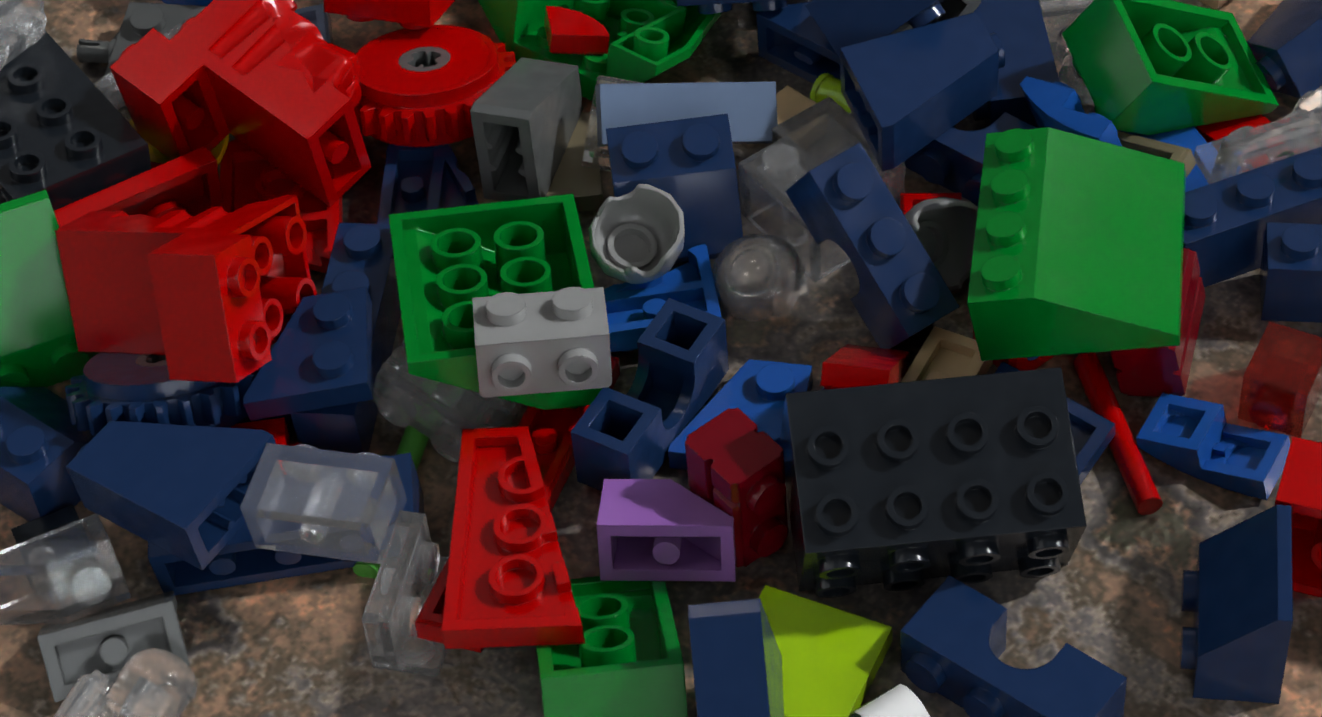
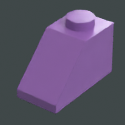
(662, 534)

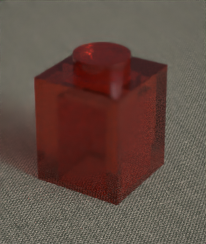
(1282, 380)

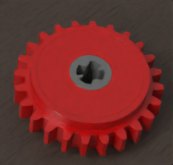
(425, 83)

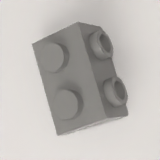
(542, 342)

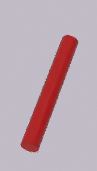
(1123, 445)

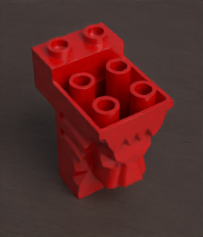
(256, 76)
(188, 286)

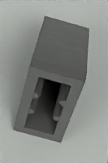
(525, 127)

